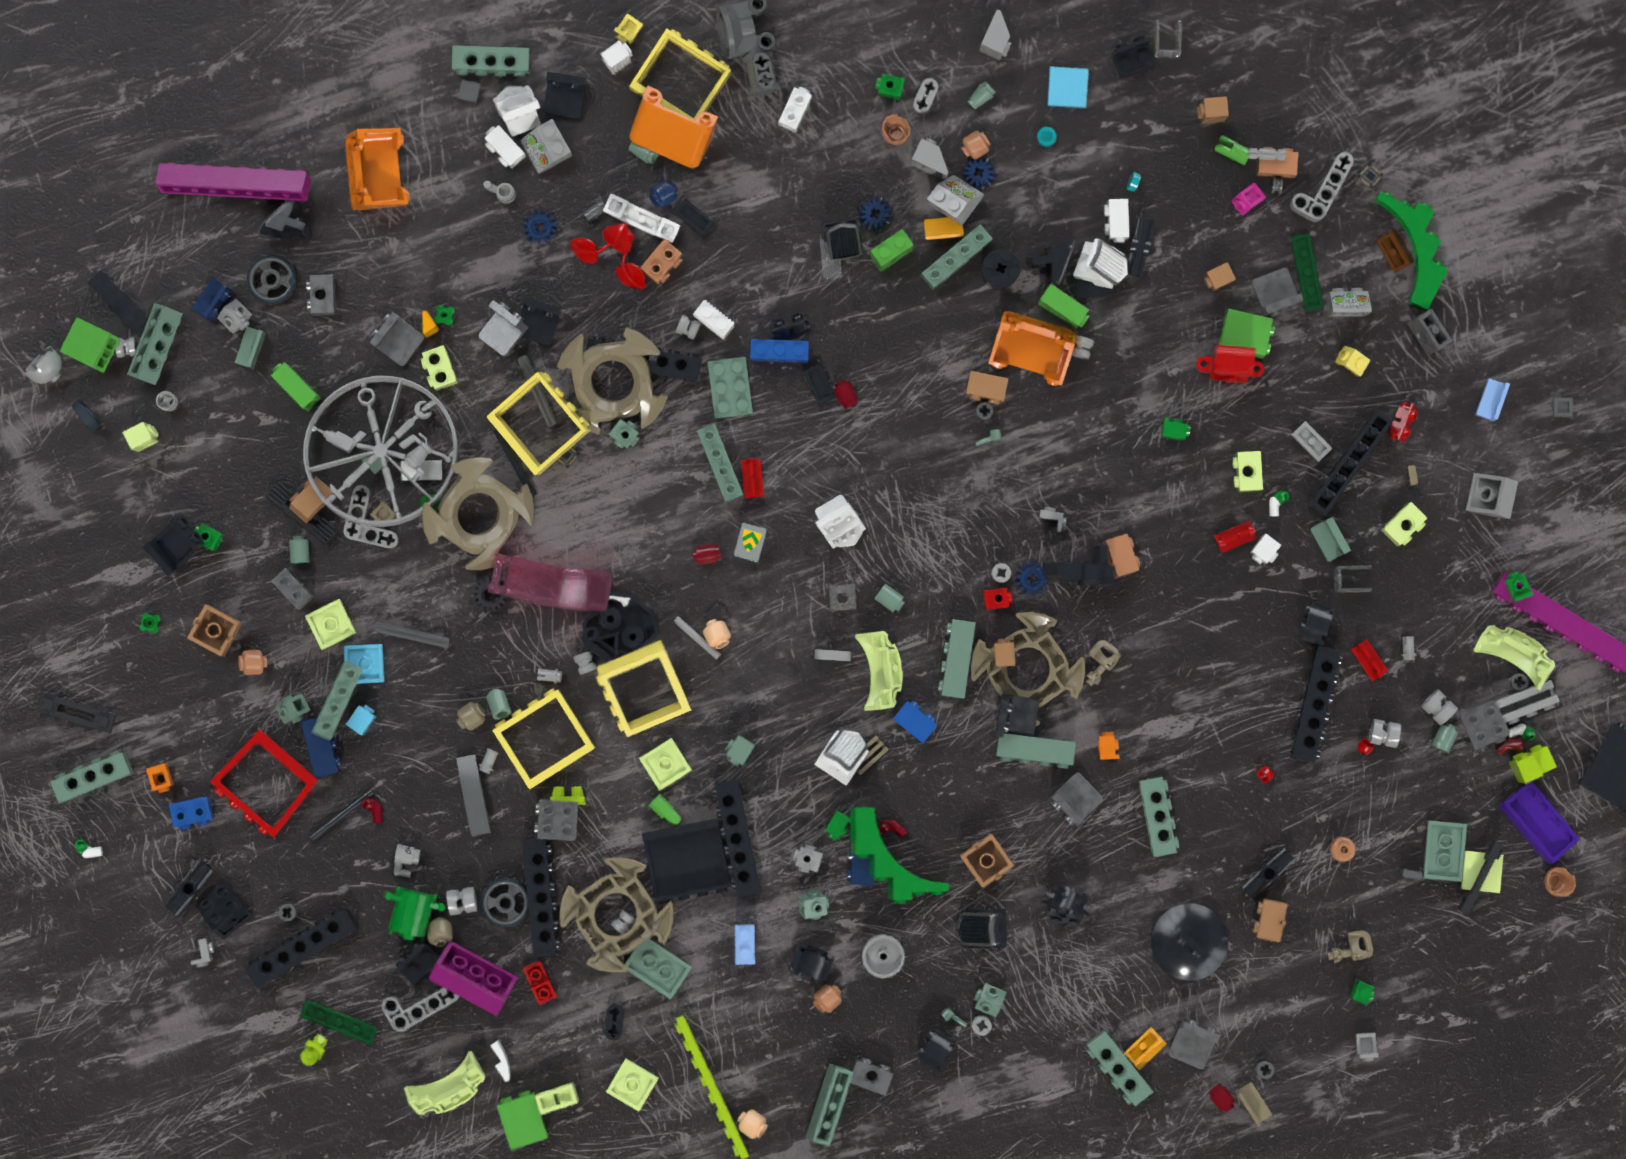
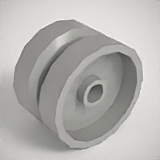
(883, 944)

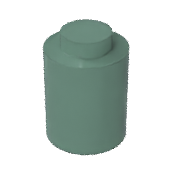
(299, 550)
(890, 598)
(498, 704)
(1445, 737)

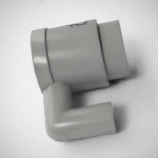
(504, 191)
(405, 855)

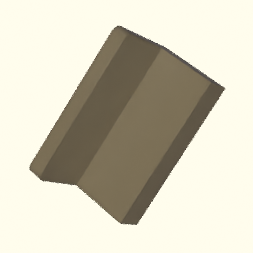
(1253, 1103)

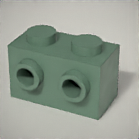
(739, 750)

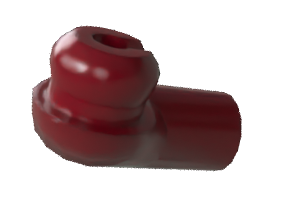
(1510, 744)
(375, 808)
(892, 826)

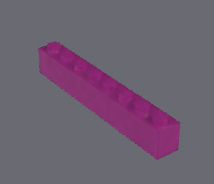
(233, 182)
(1567, 624)

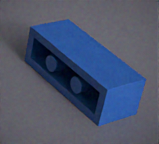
(779, 350)

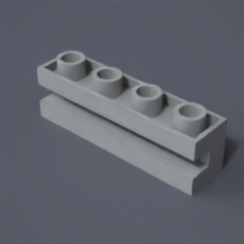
(1527, 702)

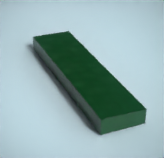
(1307, 272)
(339, 1021)

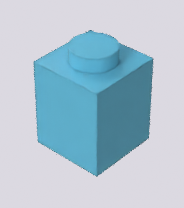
(361, 719)

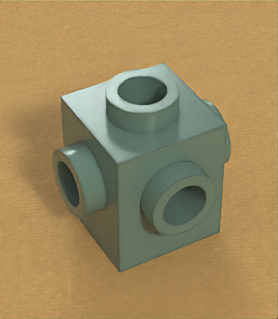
(617, 431)
(292, 708)
(813, 905)
(989, 999)

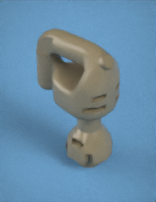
(1105, 663)
(1354, 951)

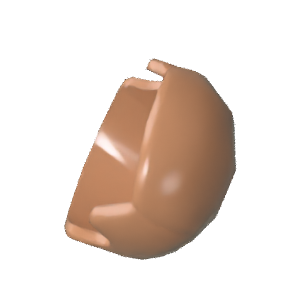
(895, 129)
(1559, 882)

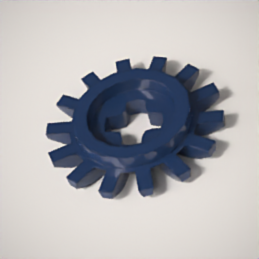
(970, 170)
(882, 215)
(539, 219)
(1026, 583)

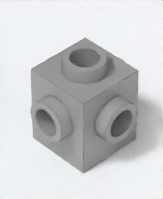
(235, 316)
(813, 864)

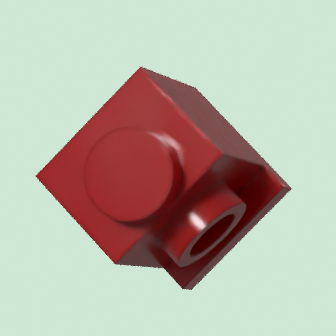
(991, 603)

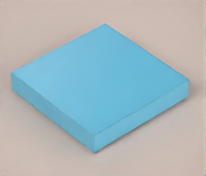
(1068, 87)
(368, 658)

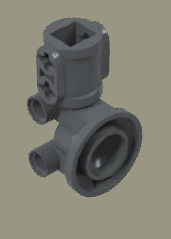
(739, 39)

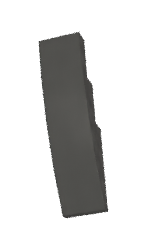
(473, 795)

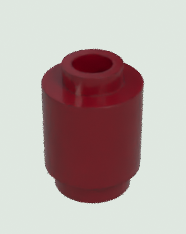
(845, 394)
(706, 554)
(1221, 1098)

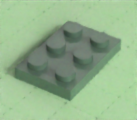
(730, 387)
(1444, 851)
(658, 967)

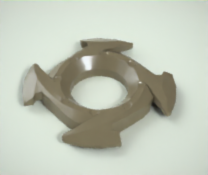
(630, 353)
(470, 482)
(1036, 637)
(647, 923)

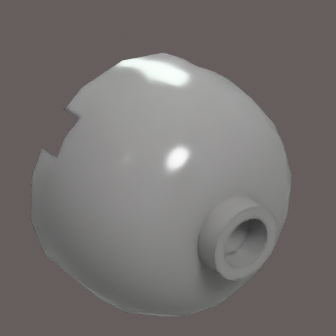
(45, 367)

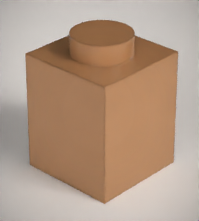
(1219, 277)
(1004, 653)

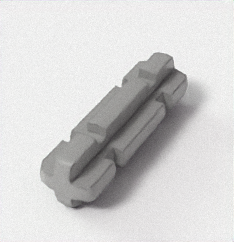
(1267, 154)

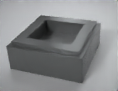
(469, 91)
(1562, 407)
(1410, 874)

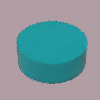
(1046, 137)
(1133, 181)

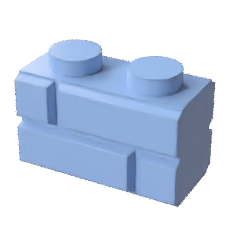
(744, 943)

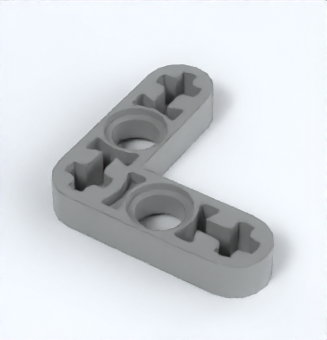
(362, 529)

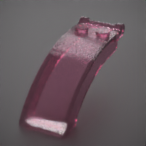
(552, 584)

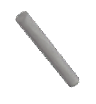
(695, 636)

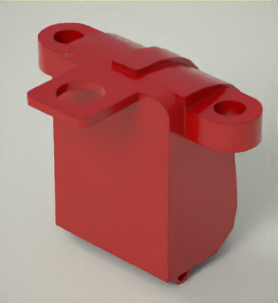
(1231, 364)

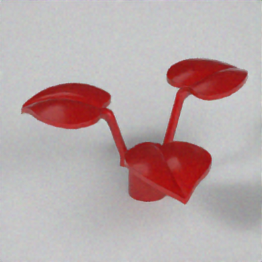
(621, 240)

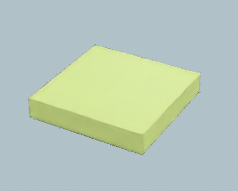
(330, 624)
(665, 764)
(1472, 865)
(632, 1084)

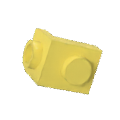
(627, 29)
(1352, 360)

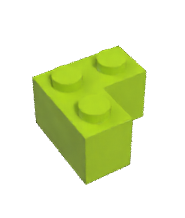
(1532, 764)

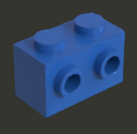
(915, 721)
(191, 811)

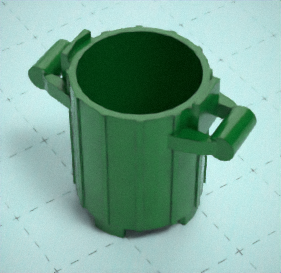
(411, 912)

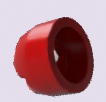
(1365, 747)
(1265, 774)

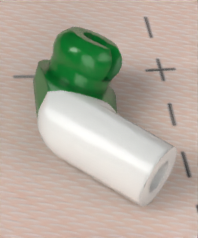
(1275, 501)
(1522, 730)
(86, 851)

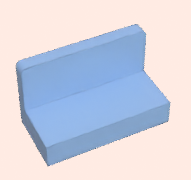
(1492, 399)

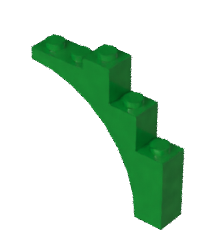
(1424, 244)
(867, 841)

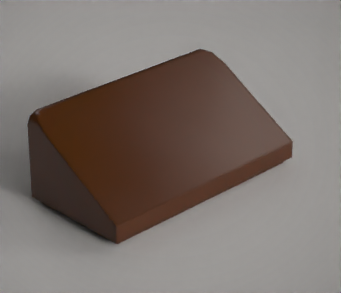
(1395, 251)

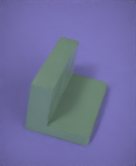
(250, 347)
(1330, 539)

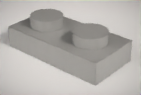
(1311, 441)

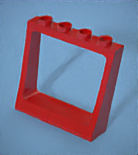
(282, 757)

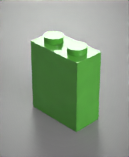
(891, 250)
(1064, 307)
(1247, 331)
(90, 344)
(295, 386)
(522, 1120)

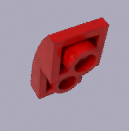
(539, 982)

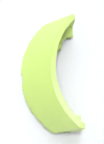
(1519, 650)
(884, 670)
(448, 1091)

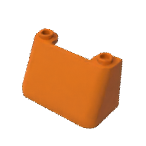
(671, 132)
(375, 168)
(1033, 346)

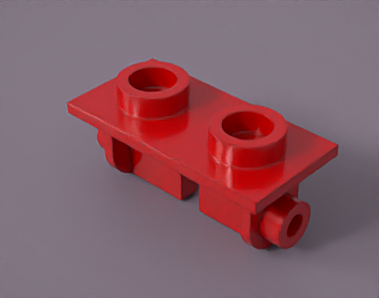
(1402, 429)
(752, 478)
(1235, 536)
(1369, 660)

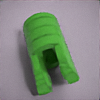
(1232, 150)
(665, 810)

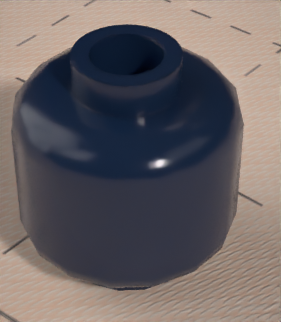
(663, 193)

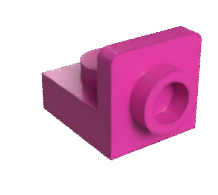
(1248, 199)

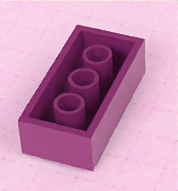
(473, 978)

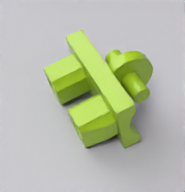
(577, 795)
(313, 1050)

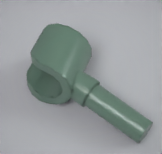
(995, 435)
(947, 1014)

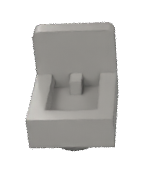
(1051, 514)
(206, 950)
(1366, 1046)

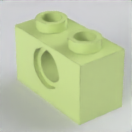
(1251, 460)
(1413, 516)

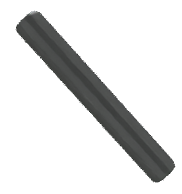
(537, 392)
(412, 634)

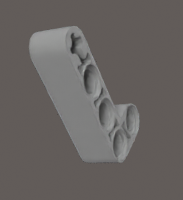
(1327, 185)
(407, 1013)

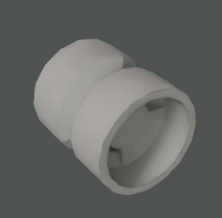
(1439, 707)
(1384, 733)
(468, 904)

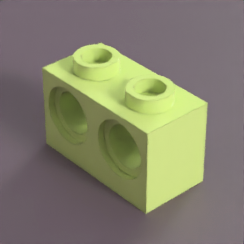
(443, 366)
(141, 436)
(556, 1098)

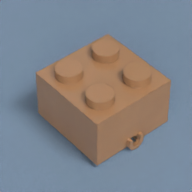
(214, 630)
(986, 860)
(1269, 923)

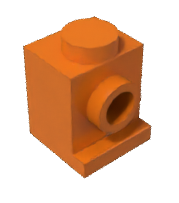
(1107, 746)
(155, 772)

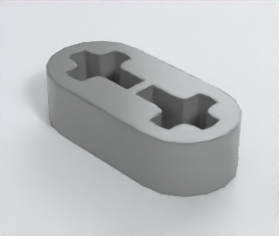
(929, 98)
(832, 655)

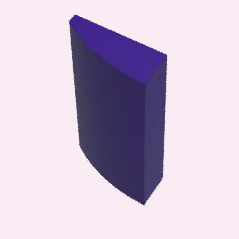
(1539, 822)

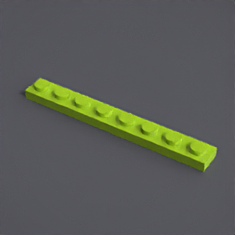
(714, 1095)

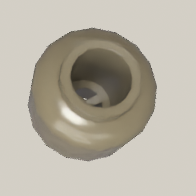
(471, 716)
(440, 932)

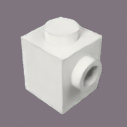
(1265, 550)

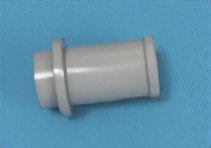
(1408, 648)
(549, 675)
(488, 761)

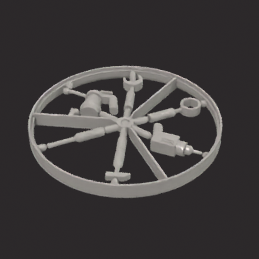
(380, 450)

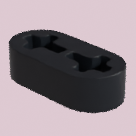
(619, 1022)

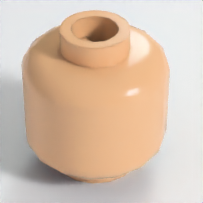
(717, 634)
(752, 1124)

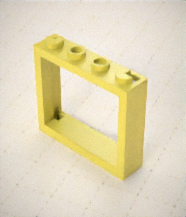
(690, 47)
(512, 439)
(628, 662)
(519, 715)

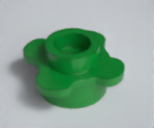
(449, 315)
(145, 620)

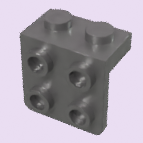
(1276, 292)
(503, 329)
(396, 339)
(1484, 726)
(1076, 799)
(556, 820)
(1193, 1043)

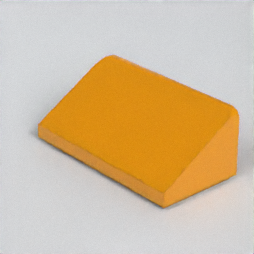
(942, 228)
(429, 325)
(1145, 1048)

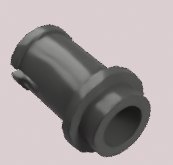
(595, 210)

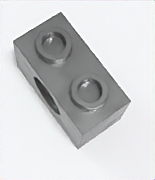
(327, 305)
(1429, 332)
(292, 588)
(880, 1084)

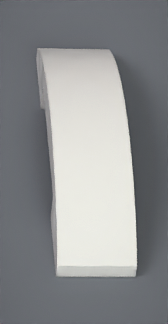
(641, 218)

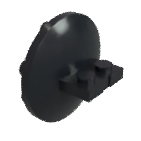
(1189, 941)

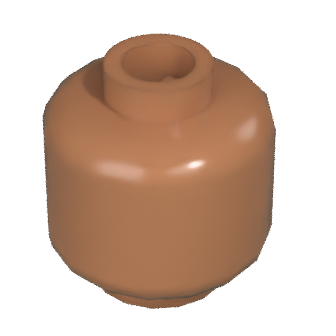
(975, 145)
(252, 662)
(1336, 847)
(827, 998)

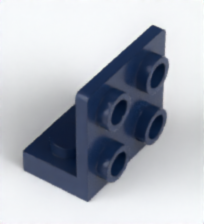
(212, 300)

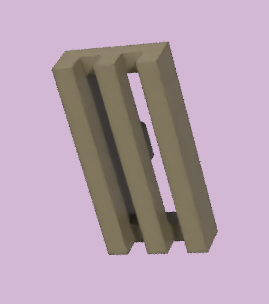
(880, 744)

